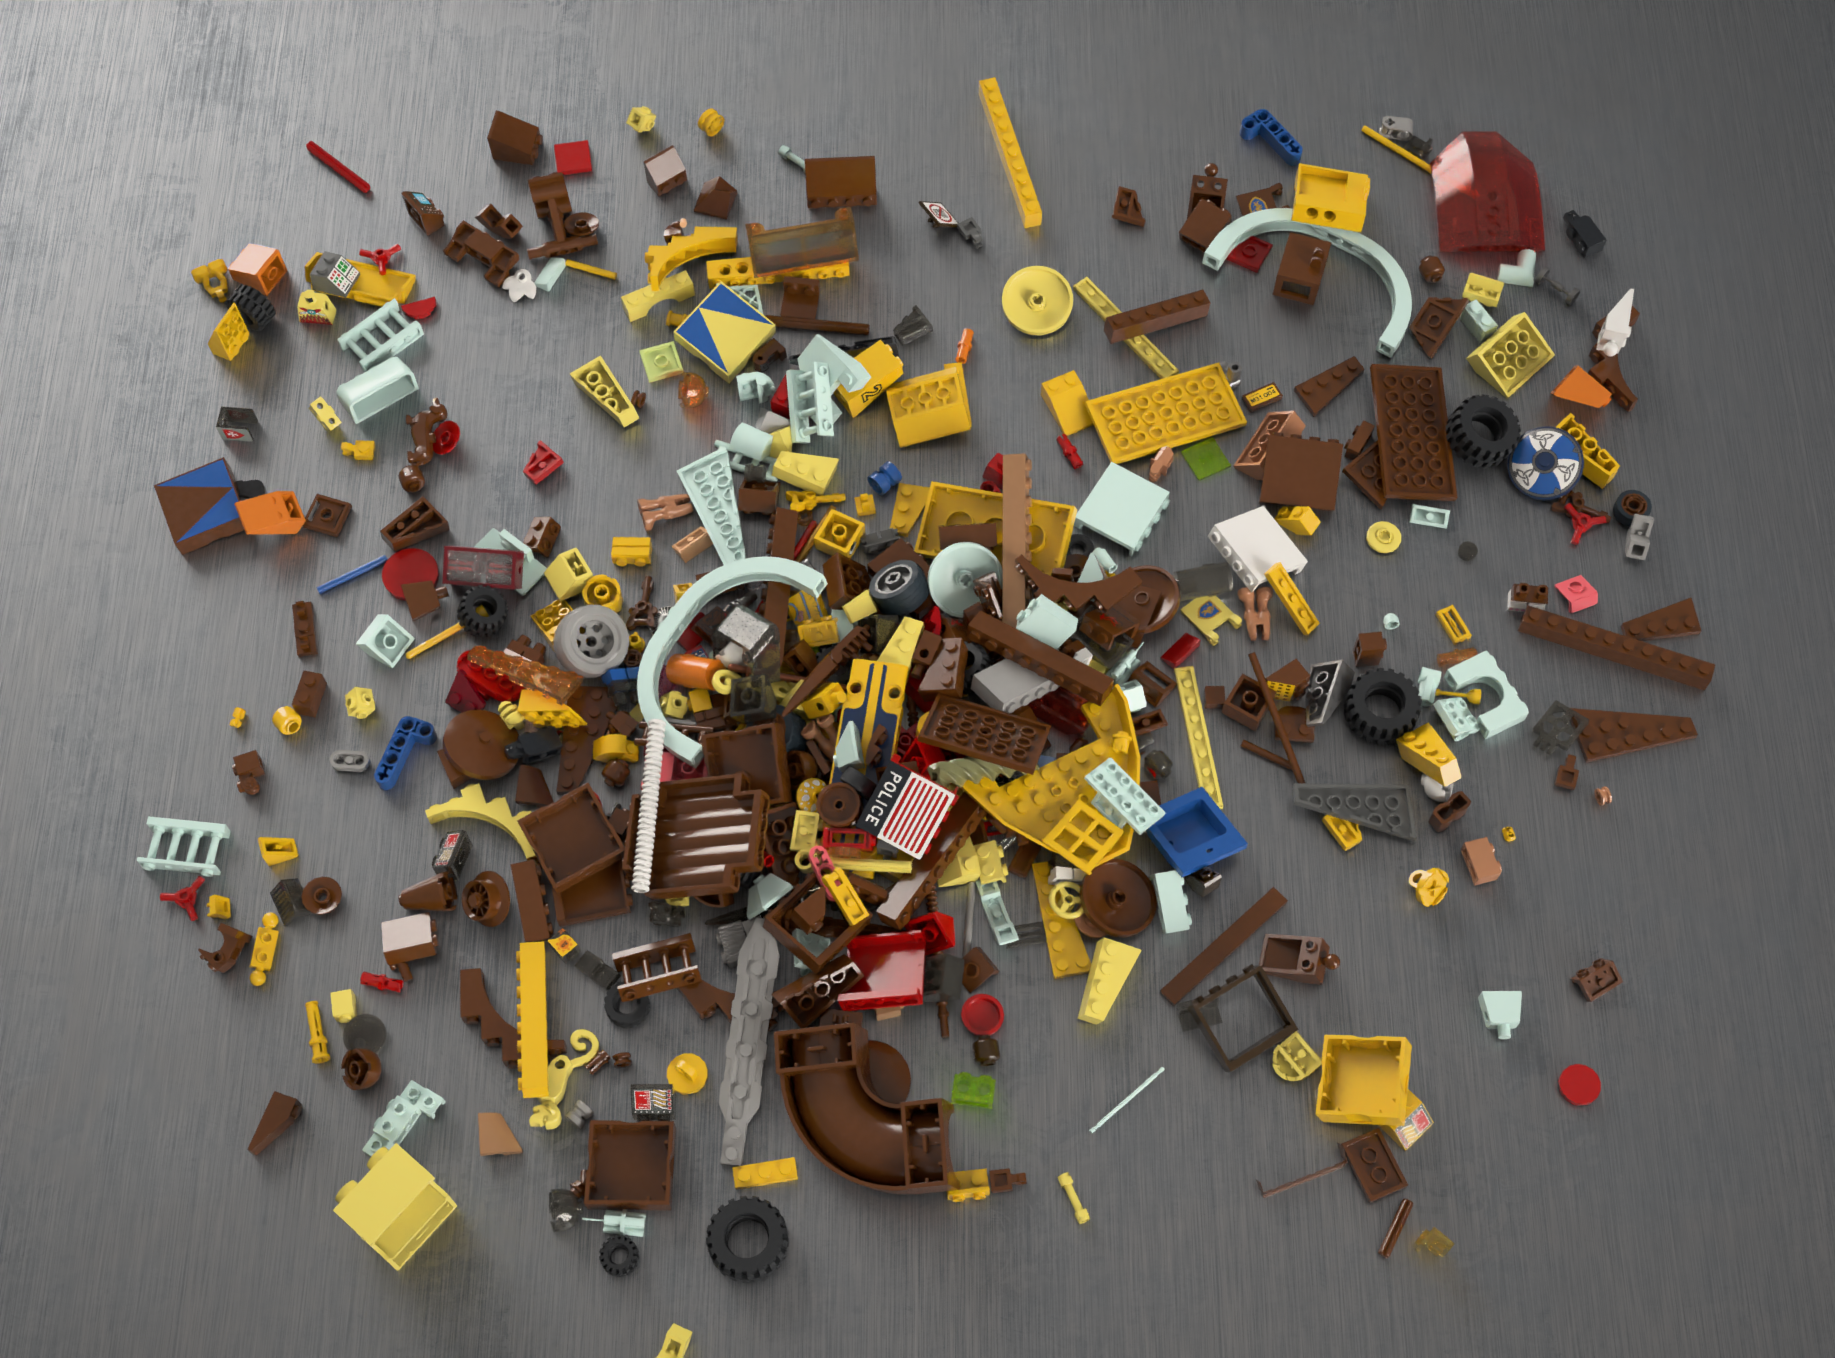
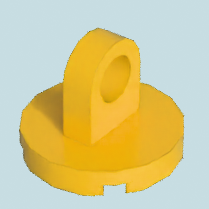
(1430, 887)
(687, 1073)

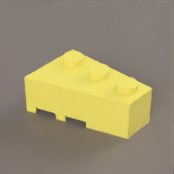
(805, 471)

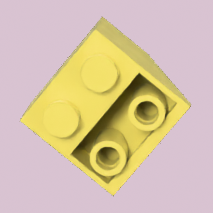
(568, 574)

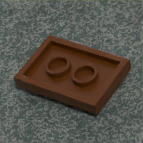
(1374, 1165)

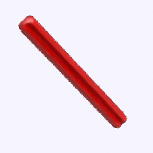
(338, 167)

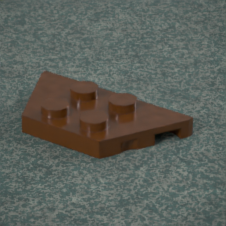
(1436, 321)

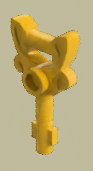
(810, 500)

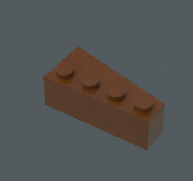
(531, 901)

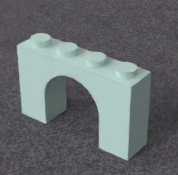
(1484, 670)

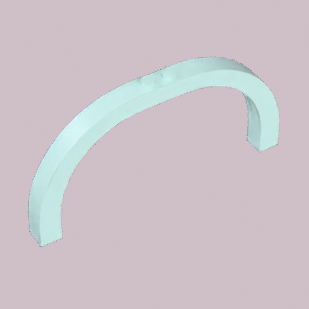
(1350, 241)
(682, 614)

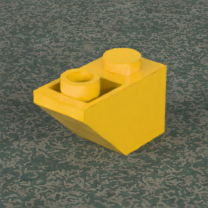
(1298, 519)

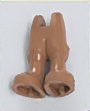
(672, 507)
(1253, 618)
(812, 730)

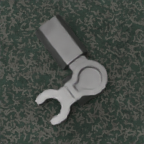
(1232, 373)

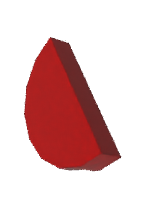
(420, 309)

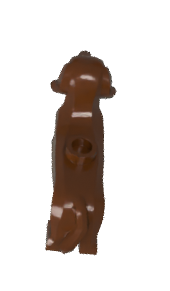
(422, 432)

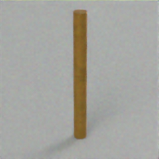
(809, 544)

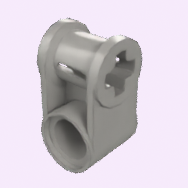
(1398, 128)

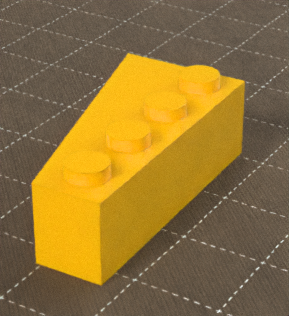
(1598, 463)

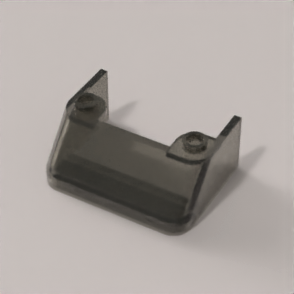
(755, 636)

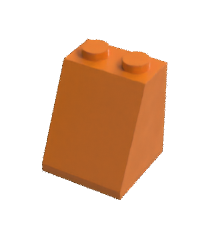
(258, 268)
(1582, 388)

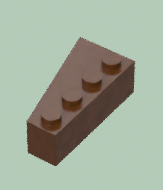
(814, 993)

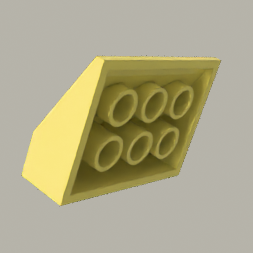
(1511, 355)

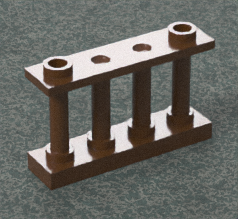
(652, 953)

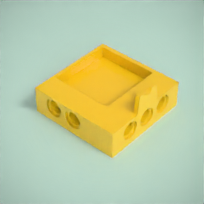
(1330, 197)

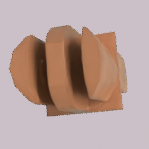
(1160, 463)

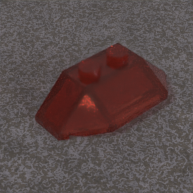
(1061, 711)

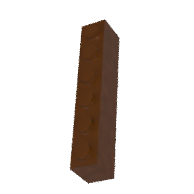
(1156, 316)

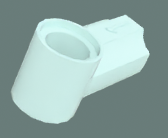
(1428, 682)

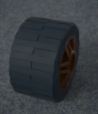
(792, 724)

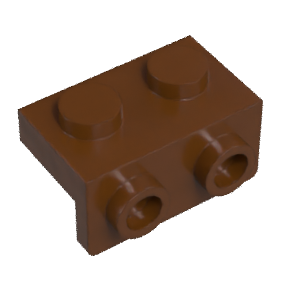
(542, 535)
(867, 889)

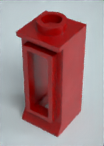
(869, 839)

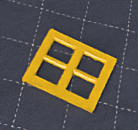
(1101, 850)

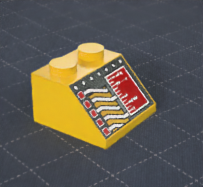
(1416, 1123)

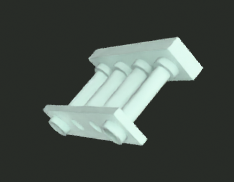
(390, 348)
(798, 403)
(178, 828)

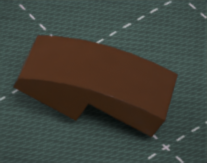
(874, 753)

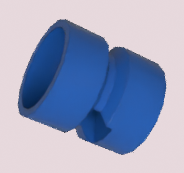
(885, 478)

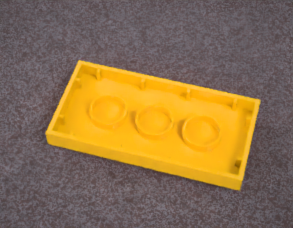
(961, 505)

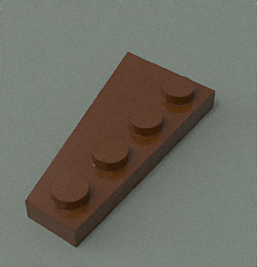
(1322, 388)
(1668, 622)

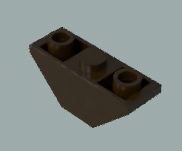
(1203, 881)

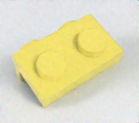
(1483, 290)
(990, 862)

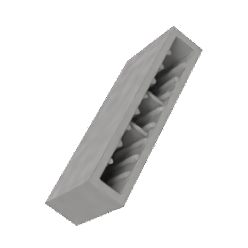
(1010, 686)

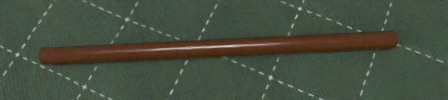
(1276, 718)

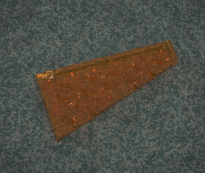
(529, 674)

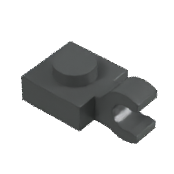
(971, 229)
(887, 850)

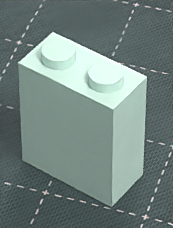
(1046, 622)

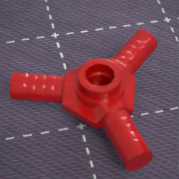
(380, 256)
(1582, 522)
(185, 897)

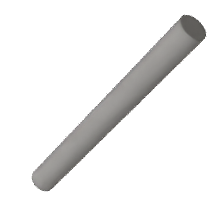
(969, 918)

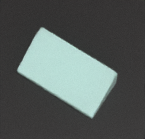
(550, 273)
(1429, 516)

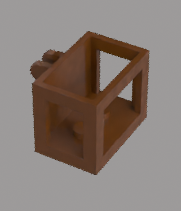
(1302, 264)

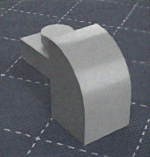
(1638, 537)

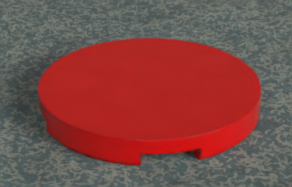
(408, 567)

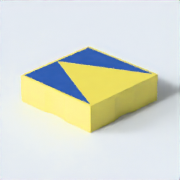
(724, 332)

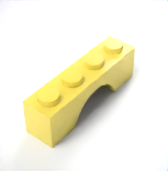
(640, 301)

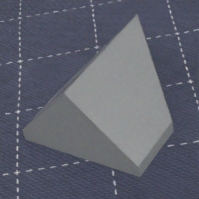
(770, 422)

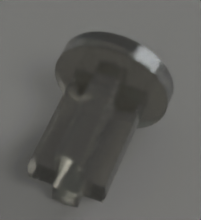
(1006, 843)

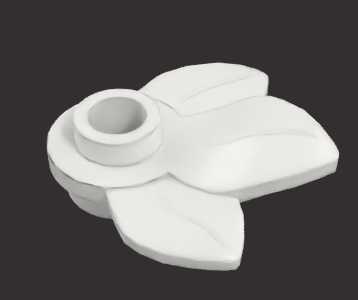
(518, 287)

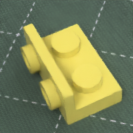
(806, 830)

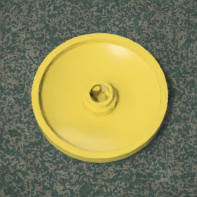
(1037, 300)

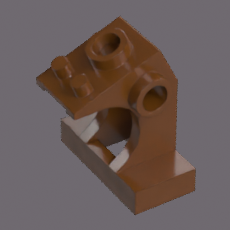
(228, 954)

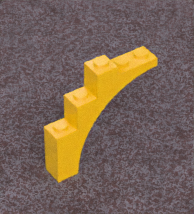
(682, 249)

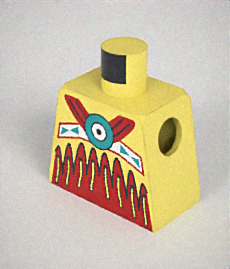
(315, 308)

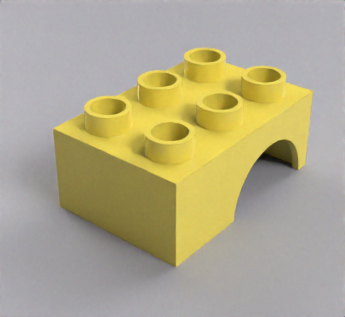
(394, 1205)

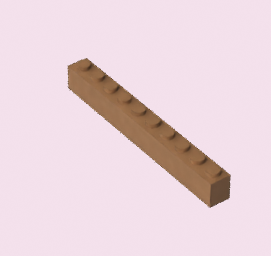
(1016, 534)

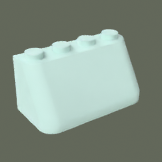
(377, 389)

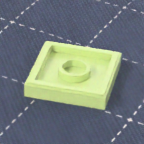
(661, 361)

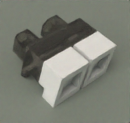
(1063, 870)

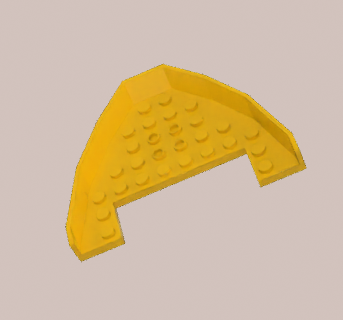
(1040, 800)

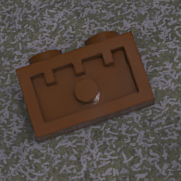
(1597, 979)

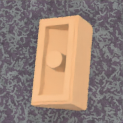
(693, 544)

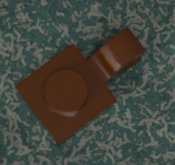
(1566, 774)
(1002, 1180)

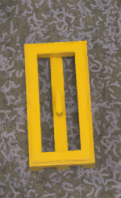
(1460, 638)

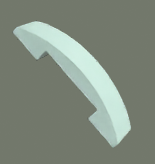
(996, 913)

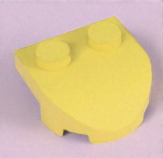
(1295, 1059)

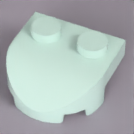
(755, 386)

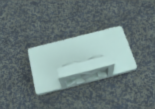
(532, 569)
(1122, 798)

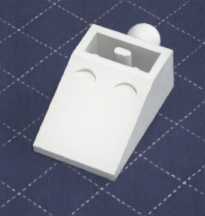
(1616, 327)

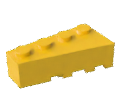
(1429, 754)

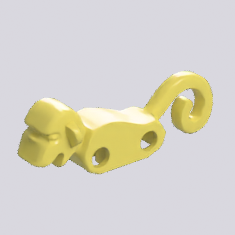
(780, 688)
(548, 1113)

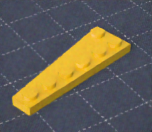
(1063, 939)

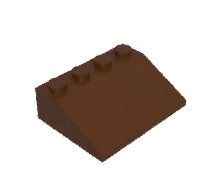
(841, 181)

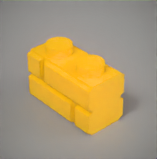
(631, 551)

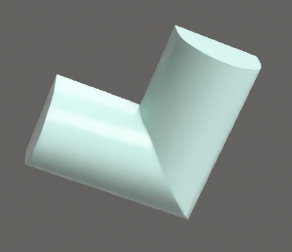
(1522, 273)

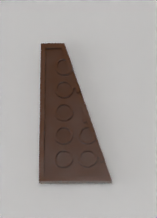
(1366, 474)
(1623, 732)
(577, 750)

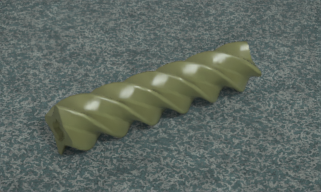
(960, 770)

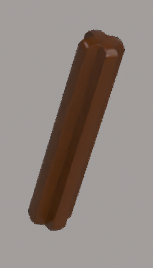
(1395, 1228)

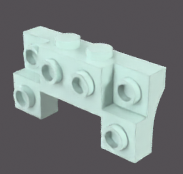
(401, 1115)

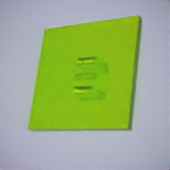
(1205, 458)

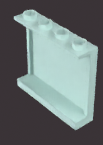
(1123, 507)

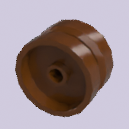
(829, 801)

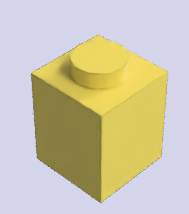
(343, 1005)

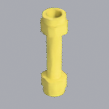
(1066, 1182)

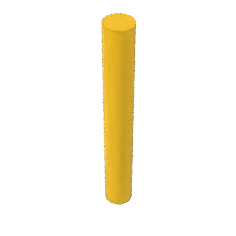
(591, 269)

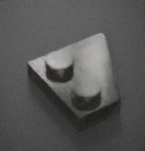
(912, 327)

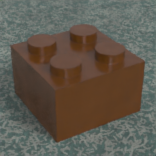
(1247, 703)

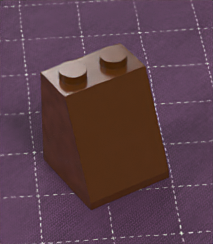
(513, 139)

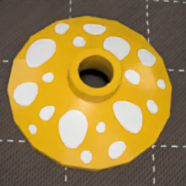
(807, 793)

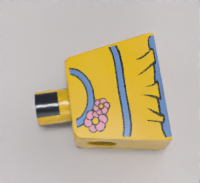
(805, 606)

